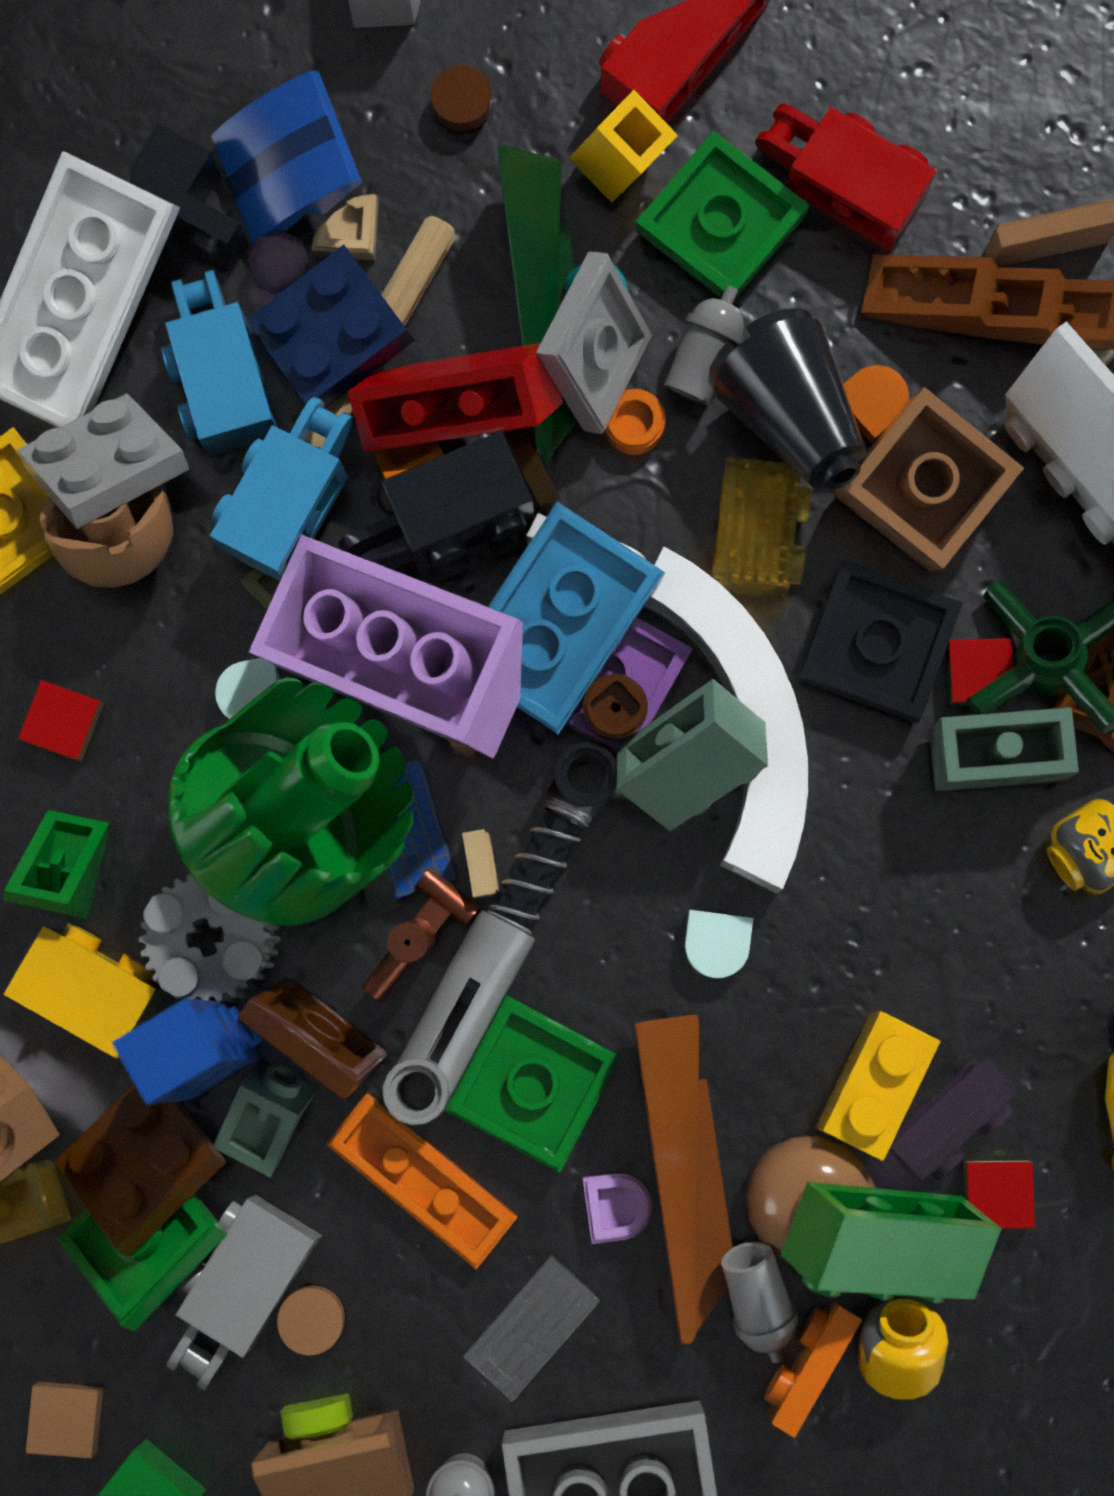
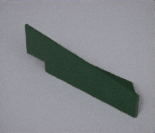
(539, 262)

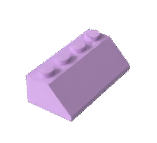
(395, 645)

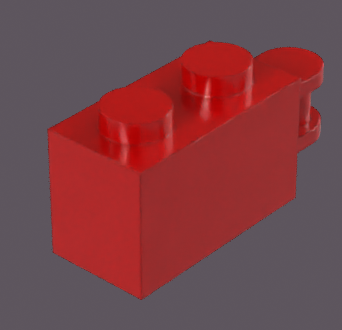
(849, 171)

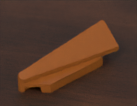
(684, 1167)

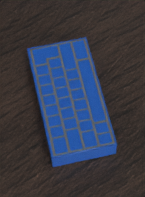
(425, 842)

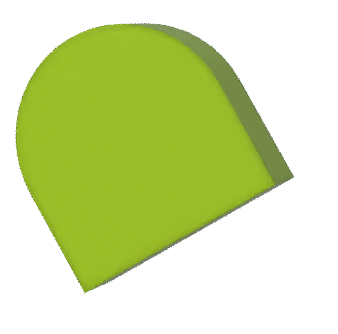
(316, 1417)

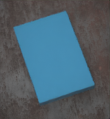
(576, 605)

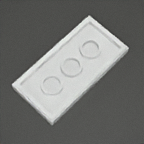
(77, 289)

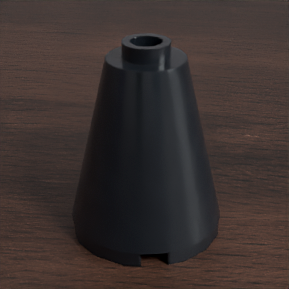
(792, 396)

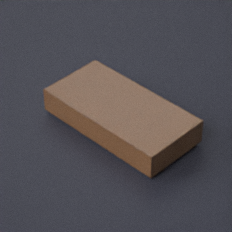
(1052, 233)

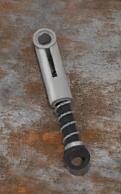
(498, 941)

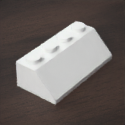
(1067, 417)

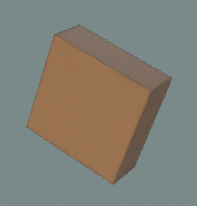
(64, 1420)

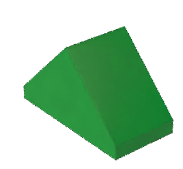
(60, 865)

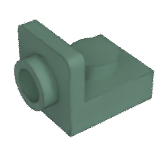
(264, 1116)

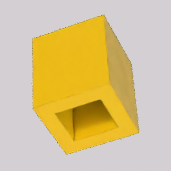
(623, 146)

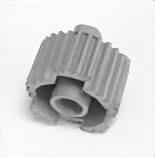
(185, 970)

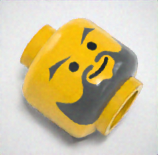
(1085, 847)
(902, 1348)

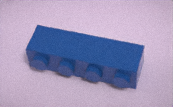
(187, 1050)

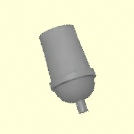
(705, 333)
(759, 1299)
(461, 1476)

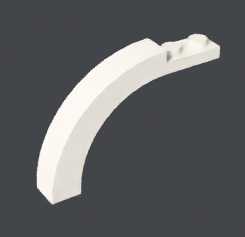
(752, 672)

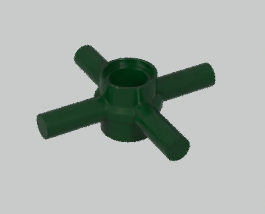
(1042, 676)

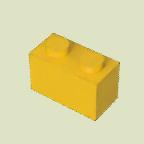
(83, 988)
(877, 1084)

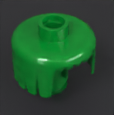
(290, 805)

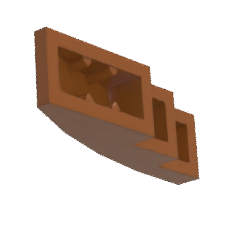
(988, 300)

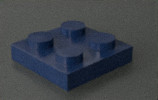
(330, 329)

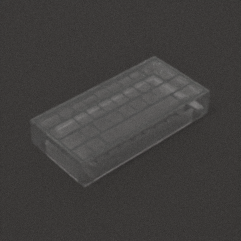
(531, 1328)

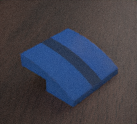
(286, 156)

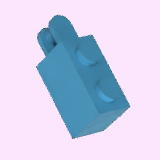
(217, 369)
(283, 491)

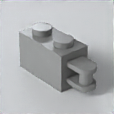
(240, 1284)

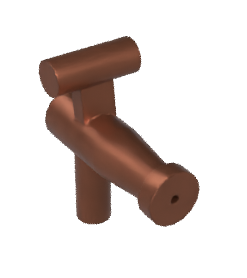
(419, 935)

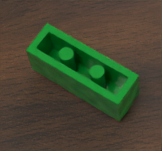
(889, 1243)

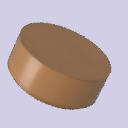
(311, 1320)

